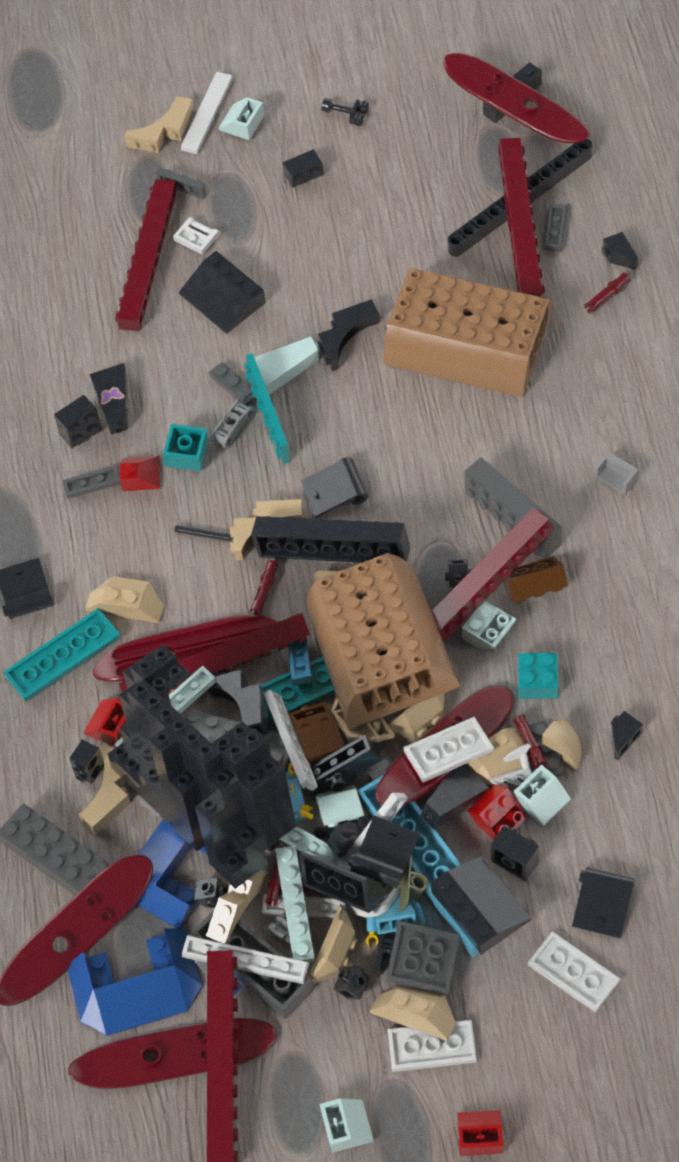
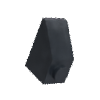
(619, 251)
(624, 733)

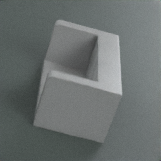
(616, 473)

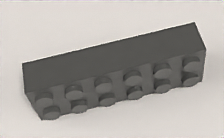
(506, 502)
(51, 849)
(279, 994)

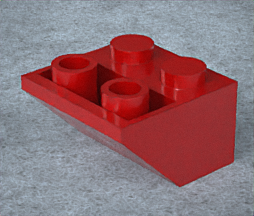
(106, 721)
(496, 810)
(480, 1133)

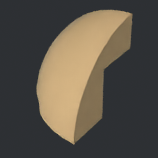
(563, 739)

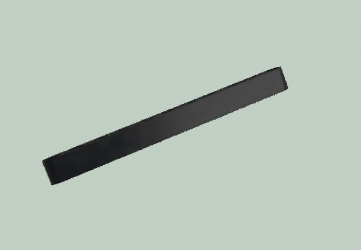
(539, 183)

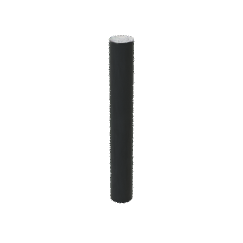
(202, 533)

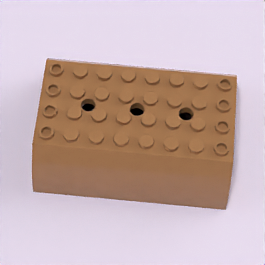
(464, 347)
(416, 659)

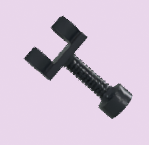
(354, 118)

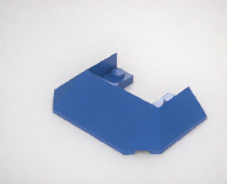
(165, 895)
(139, 999)

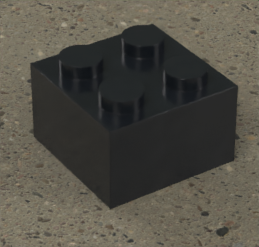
(77, 421)
(515, 853)

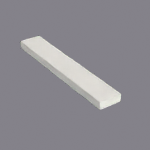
(206, 113)
(290, 740)
(249, 960)

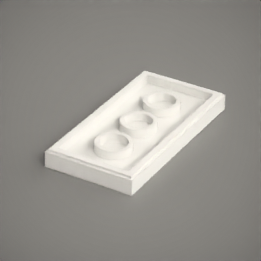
(448, 749)
(574, 972)
(418, 1050)

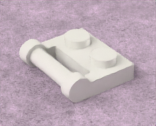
(195, 239)

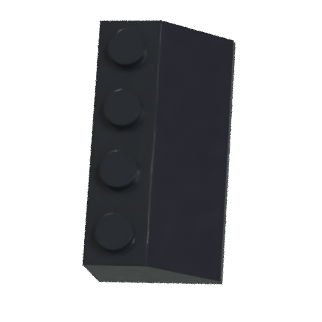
(341, 883)

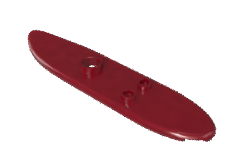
(511, 96)
(181, 642)
(489, 707)
(81, 923)
(180, 1055)

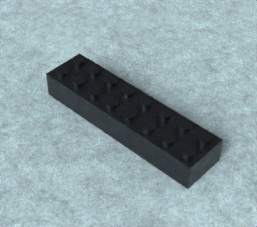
(328, 539)

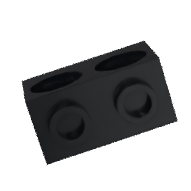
(86, 761)

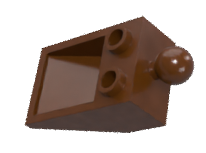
(316, 731)

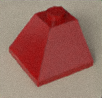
(140, 473)

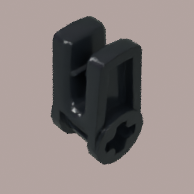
(383, 949)

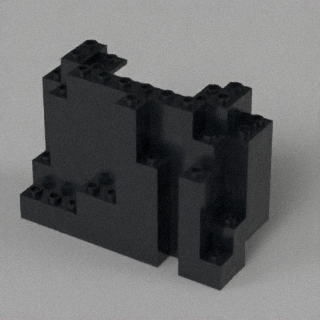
(210, 793)

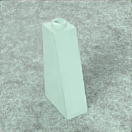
(287, 362)

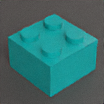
(186, 447)
(537, 675)

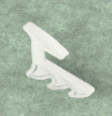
(523, 772)

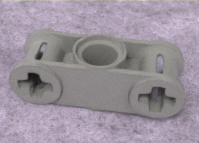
(226, 433)

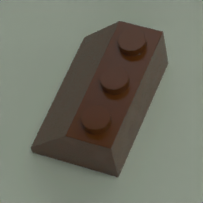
(535, 579)

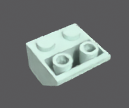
(243, 118)
(487, 626)
(541, 796)
(339, 806)
(346, 1123)

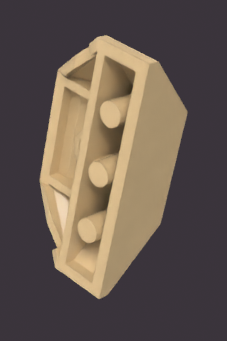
(126, 599)
(418, 719)
(375, 730)
(493, 763)
(335, 948)
(416, 1009)

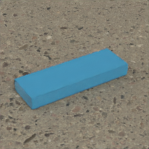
(300, 662)

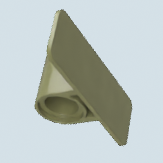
(412, 886)

